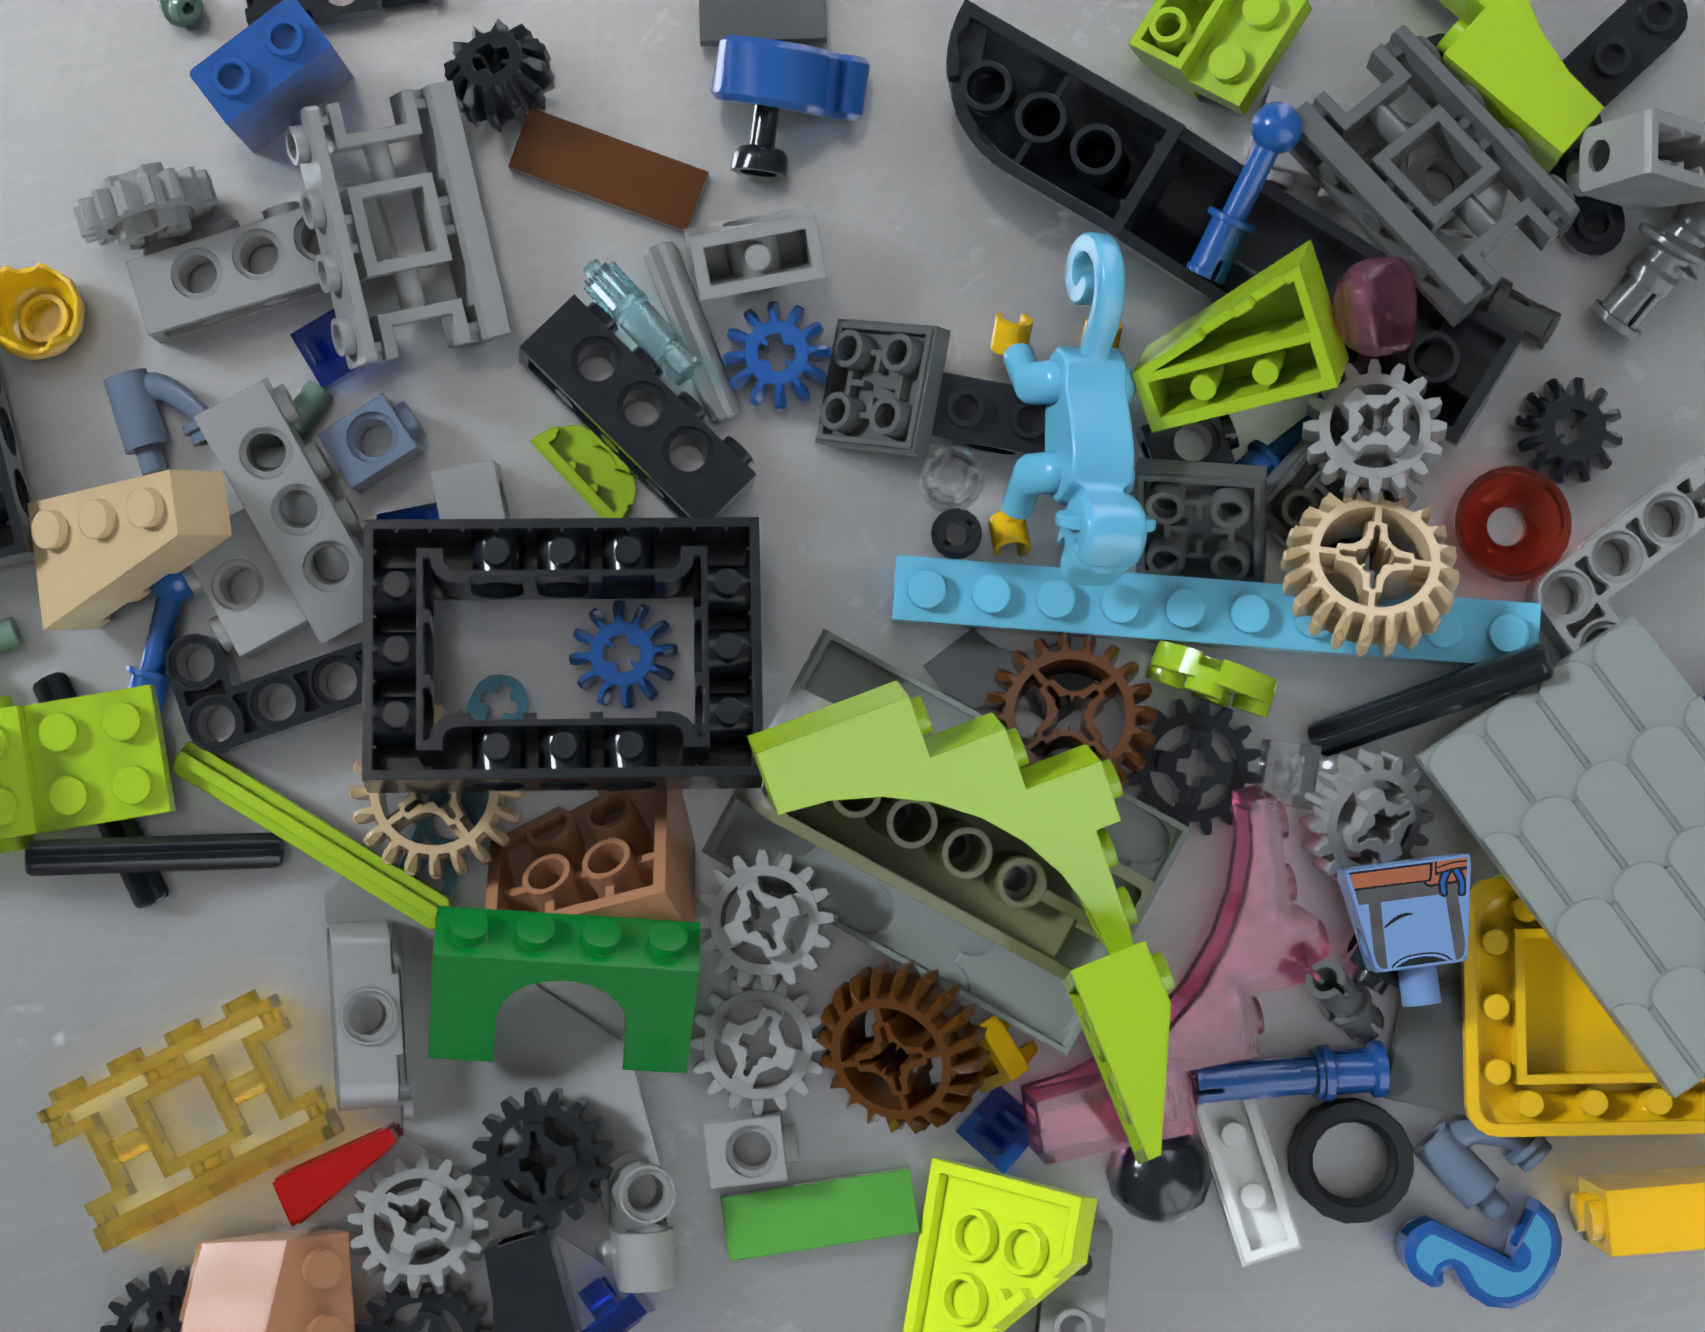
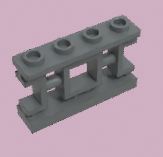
(1392, 207)

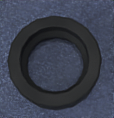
(1397, 1175)

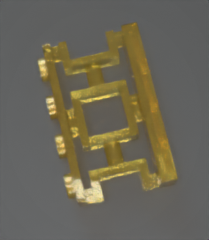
(212, 1163)

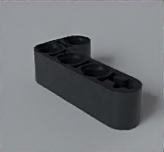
(249, 698)

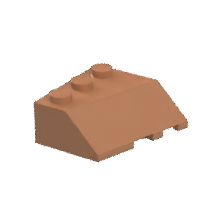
(604, 858)
(271, 1283)

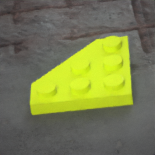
(992, 1248)

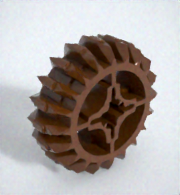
(1054, 697)
(911, 1028)

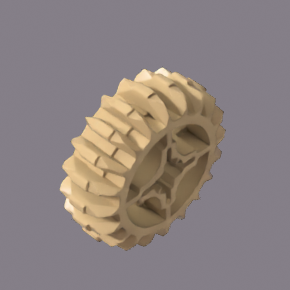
(1405, 560)
(413, 811)

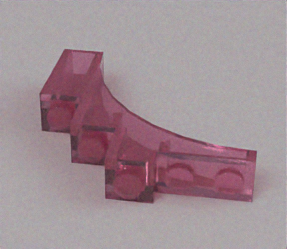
(1214, 1020)

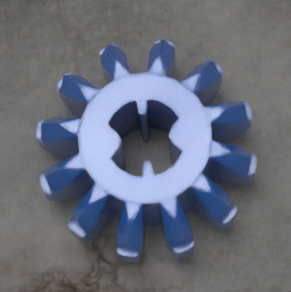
(793, 342)
(611, 671)

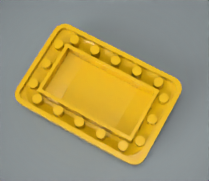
(1542, 1046)

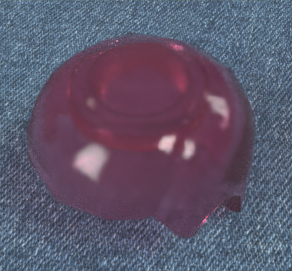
(1376, 306)

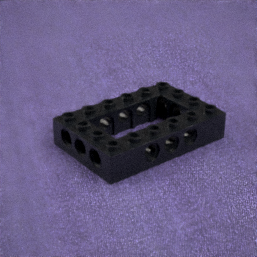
(551, 559)

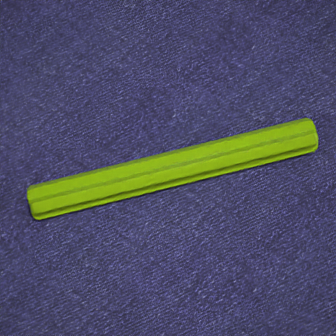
(310, 834)

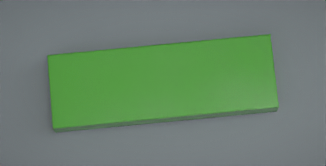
(819, 1213)

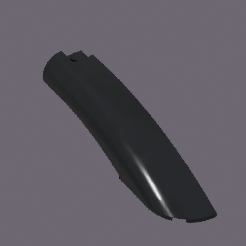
(1151, 187)

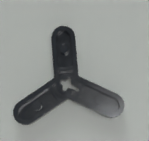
(1605, 67)

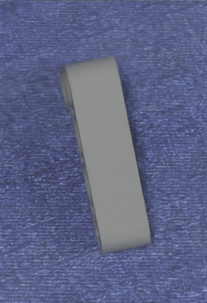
(1640, 552)

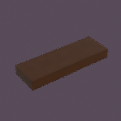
(608, 170)

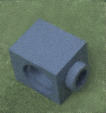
(345, 436)

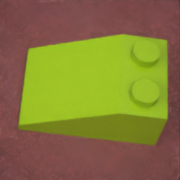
(1127, 1024)

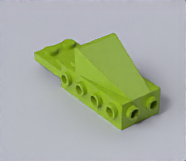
(81, 763)

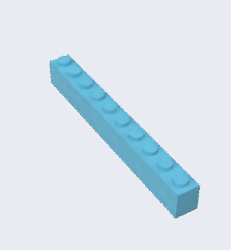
(1178, 612)

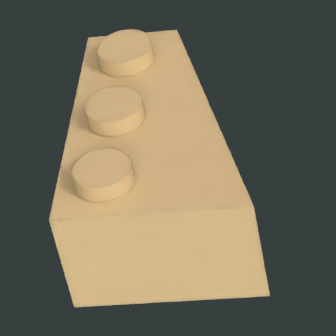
(120, 539)

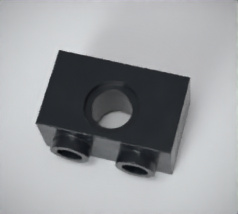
(987, 418)

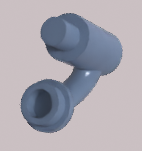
(138, 418)
(1464, 1174)

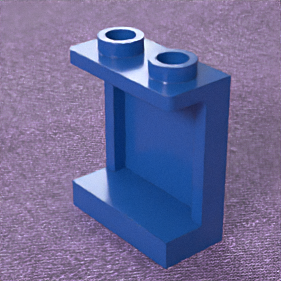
(270, 73)

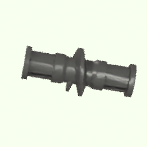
(1656, 269)

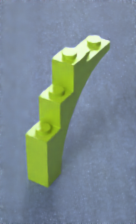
(1518, 75)
(878, 750)

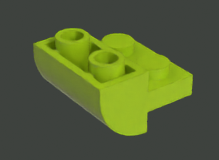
(1218, 45)

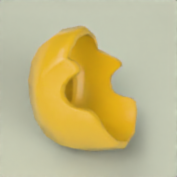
(38, 311)

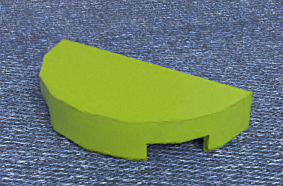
(589, 469)

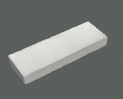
(1247, 1180)

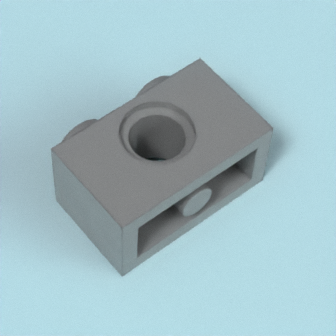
(755, 253)
(265, 619)

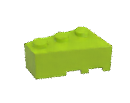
(1246, 349)

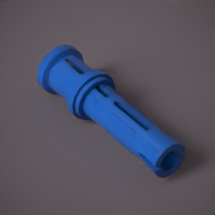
(1318, 1073)

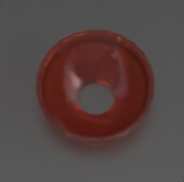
(1542, 513)

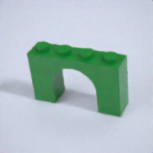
(492, 953)

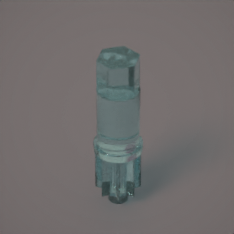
(640, 320)

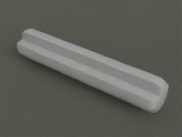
(690, 323)

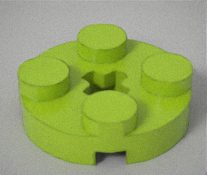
(1212, 679)

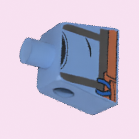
(1410, 918)

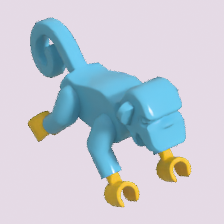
(1086, 428)

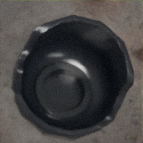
(1165, 1186)

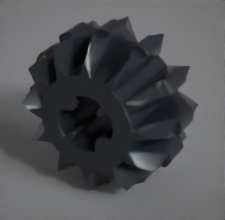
(500, 75)
(1587, 416)

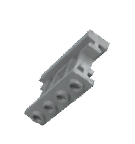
(446, 212)

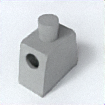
(1624, 156)

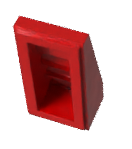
(319, 1179)

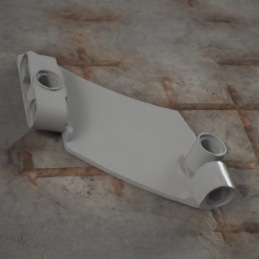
(445, 1100)

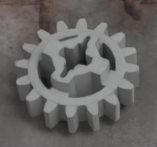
(145, 205)
(1373, 402)
(1365, 816)
(740, 931)
(730, 1030)
(406, 1249)

